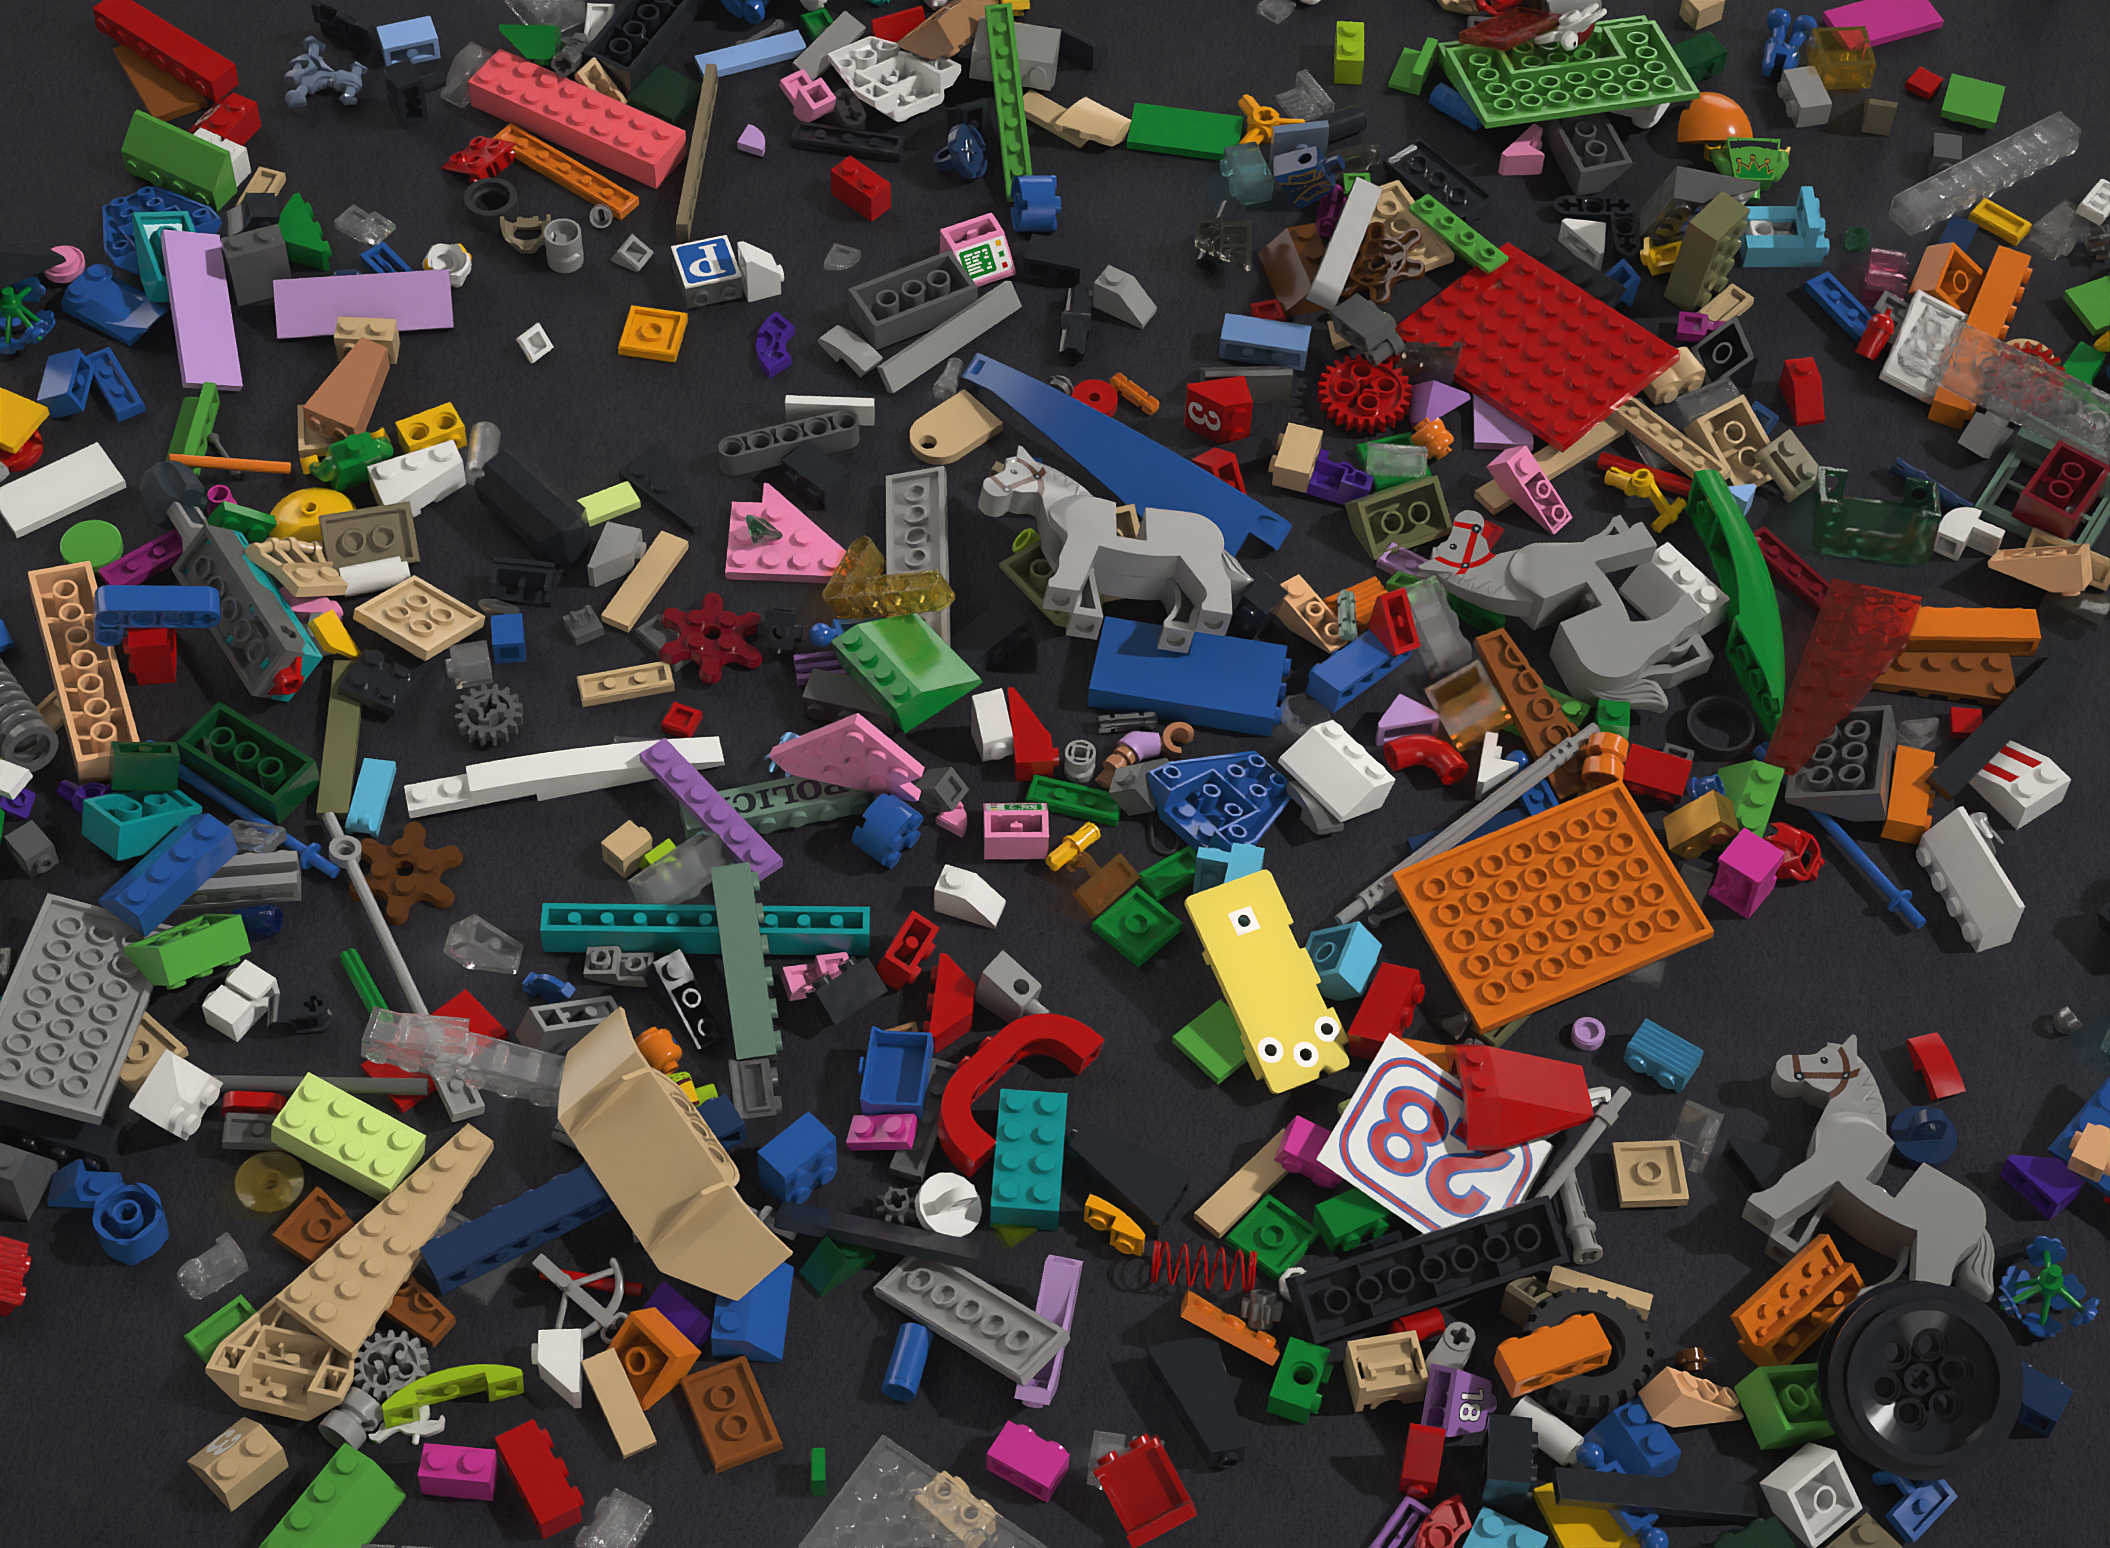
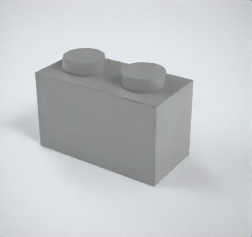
(1804, 96)

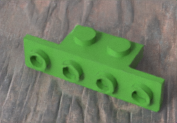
(1458, 235)

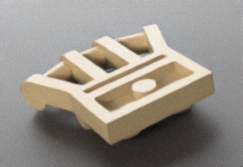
(294, 569)

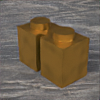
(1699, 824)

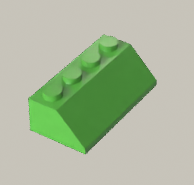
(178, 161)
(340, 1507)

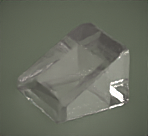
(1917, 732)

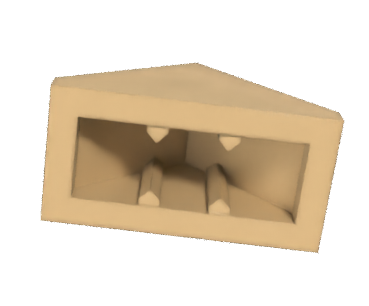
(595, 78)

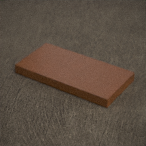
(157, 89)

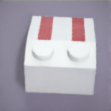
(2021, 784)

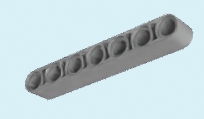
(1344, 244)

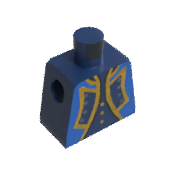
(1307, 174)

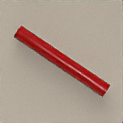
(604, 1284)

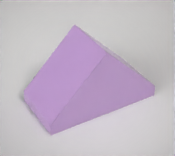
(1404, 719)

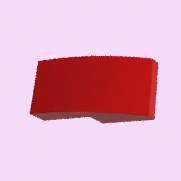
(1937, 1065)

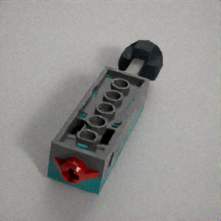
(256, 621)

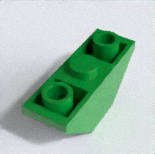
(303, 235)

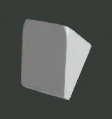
(632, 254)

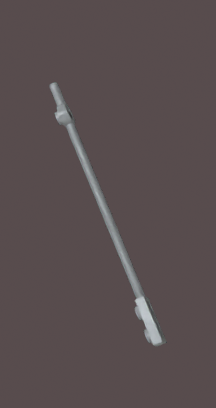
(345, 852)

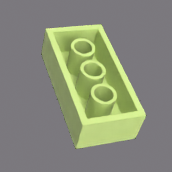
(347, 1138)

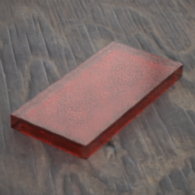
(1510, 28)

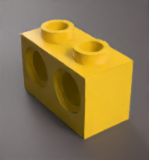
(431, 429)

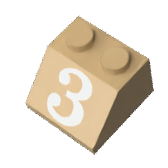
(239, 1462)

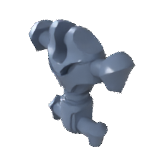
(310, 74)

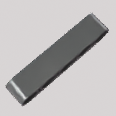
(770, 445)

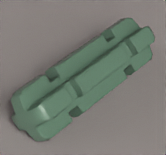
(1347, 615)

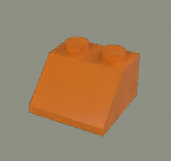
(1949, 276)
(653, 1354)

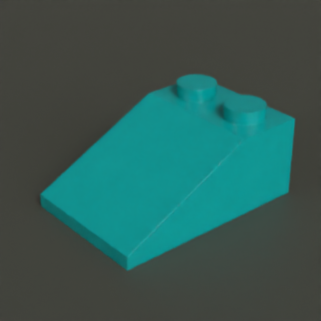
(147, 232)
(135, 821)

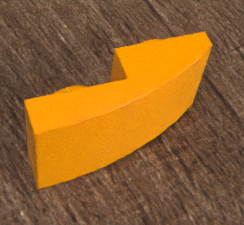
(1125, 1233)

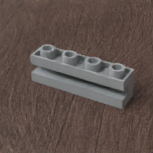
(251, 880)

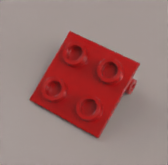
(482, 158)

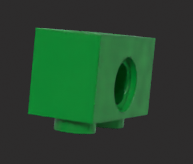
(1305, 1362)

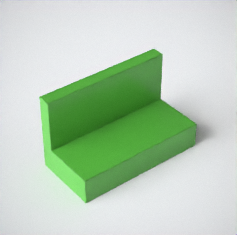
(1414, 68)

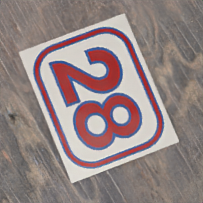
(1409, 1149)

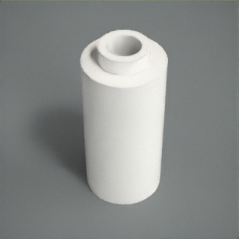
(374, 576)
(1554, 1436)

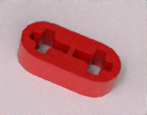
(252, 1102)

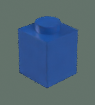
(508, 638)

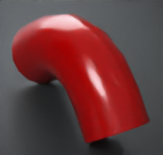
(1427, 752)

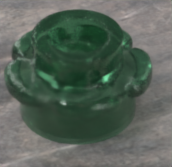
(1856, 239)

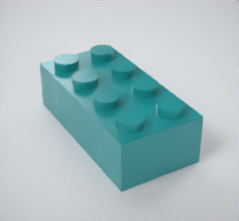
(1029, 1158)

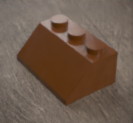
(1290, 267)

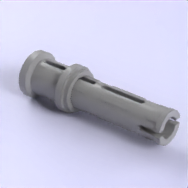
(1579, 1227)

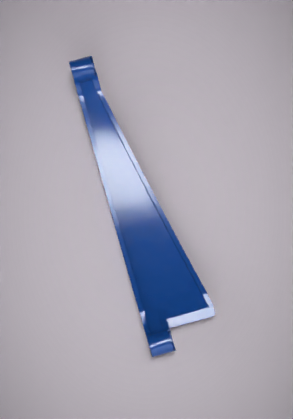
(1126, 460)

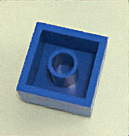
(798, 1161)

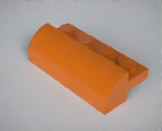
(1796, 1304)

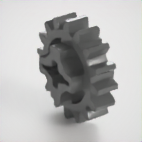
(489, 714)

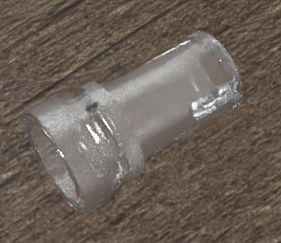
(947, 383)

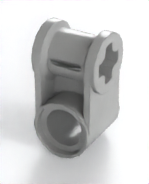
(1448, 1353)

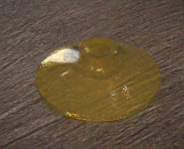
(266, 1170)

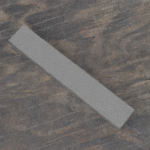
(949, 337)

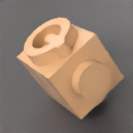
(2091, 1152)

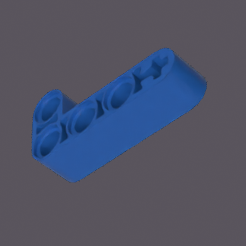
(152, 607)

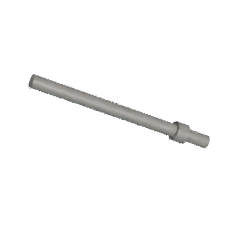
(1605, 1118)

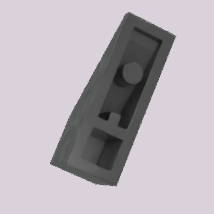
(563, 1024)

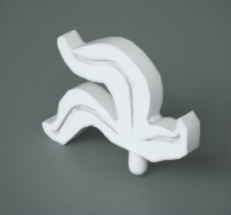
(417, 1429)

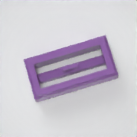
(819, 660)
(1419, 1509)

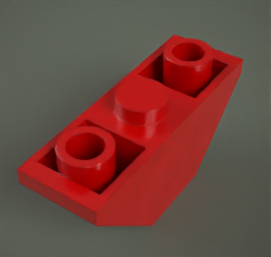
(950, 1004)

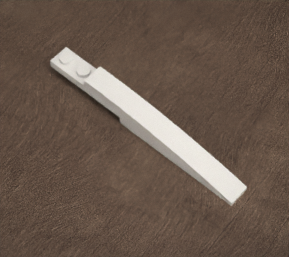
(551, 774)

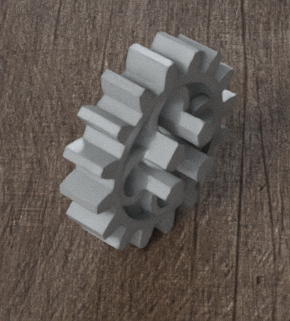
(412, 1358)

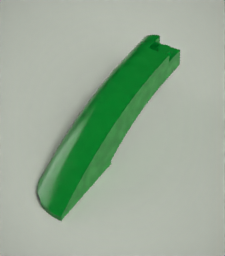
(1753, 613)

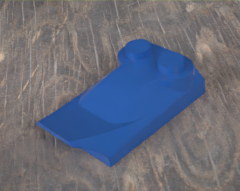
(111, 304)

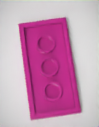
(1886, 18)

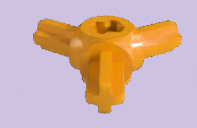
(1261, 121)

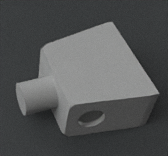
(1009, 990)

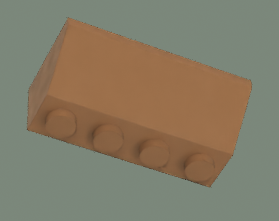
(946, 29)

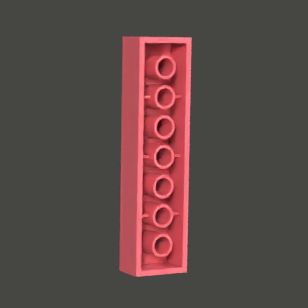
(578, 118)

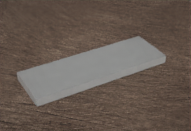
(973, 1316)

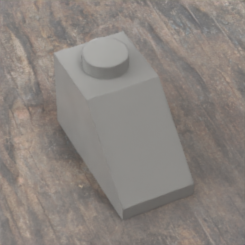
(1123, 297)
(615, 553)

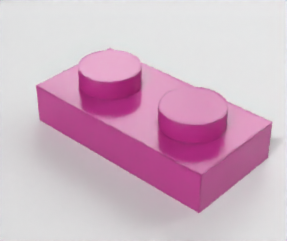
(882, 1132)

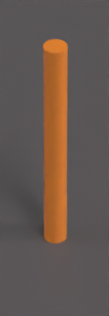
(232, 463)

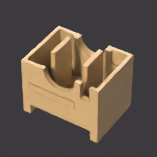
(1390, 1367)

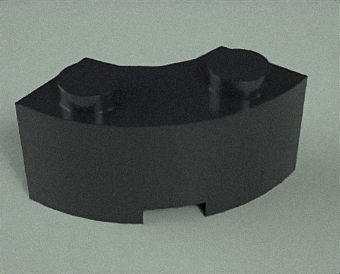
(252, 213)

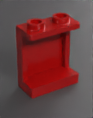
(1144, 1489)

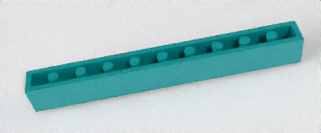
(696, 929)

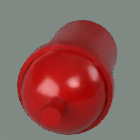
(1876, 335)
(1426, 1323)

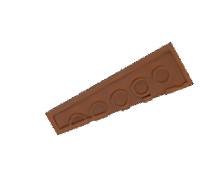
(320, 1224)

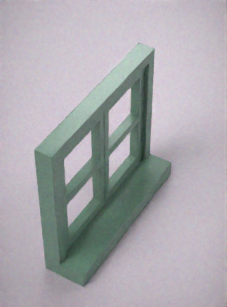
(2032, 451)

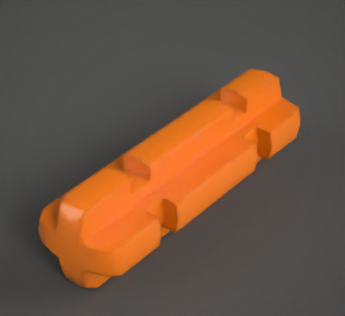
(1134, 394)

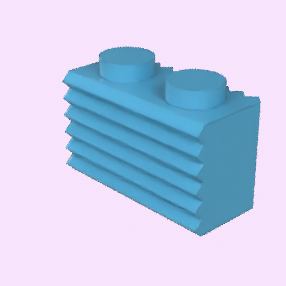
(1662, 1056)

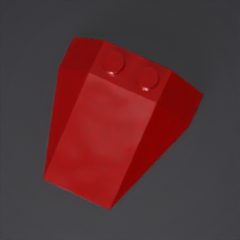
(1516, 1095)

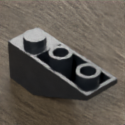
(683, 999)

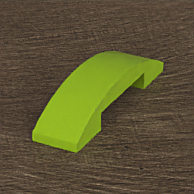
(448, 1384)

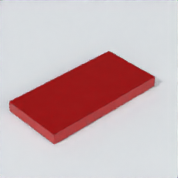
(461, 1006)

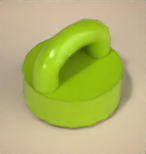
(1025, 539)

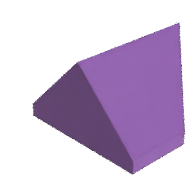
(1433, 401)

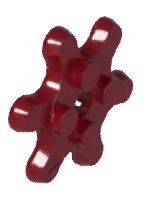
(708, 653)

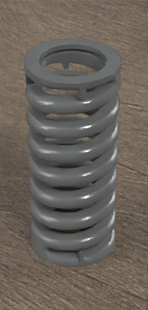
(22, 719)

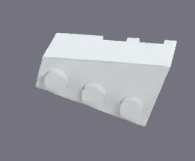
(418, 477)

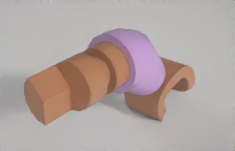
(1145, 745)

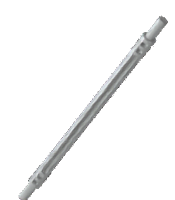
(1471, 820)

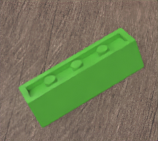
(195, 424)

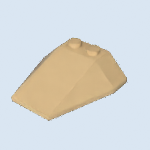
(280, 1366)

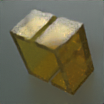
(1842, 57)

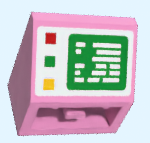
(979, 248)
(1015, 830)

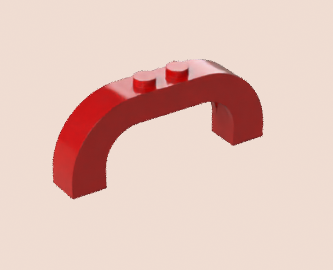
(1034, 1034)

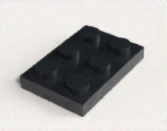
(384, 676)

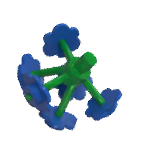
(13, 313)
(2052, 1284)

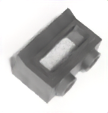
(754, 1095)

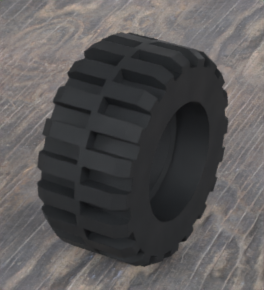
(1593, 1398)

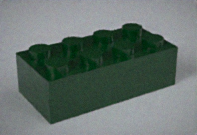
(248, 763)

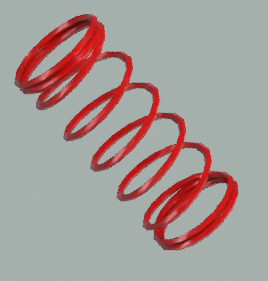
(1157, 1258)

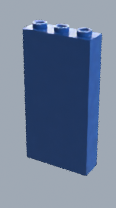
(1214, 685)

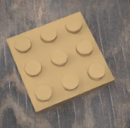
(419, 617)

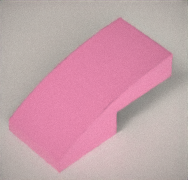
(798, 978)

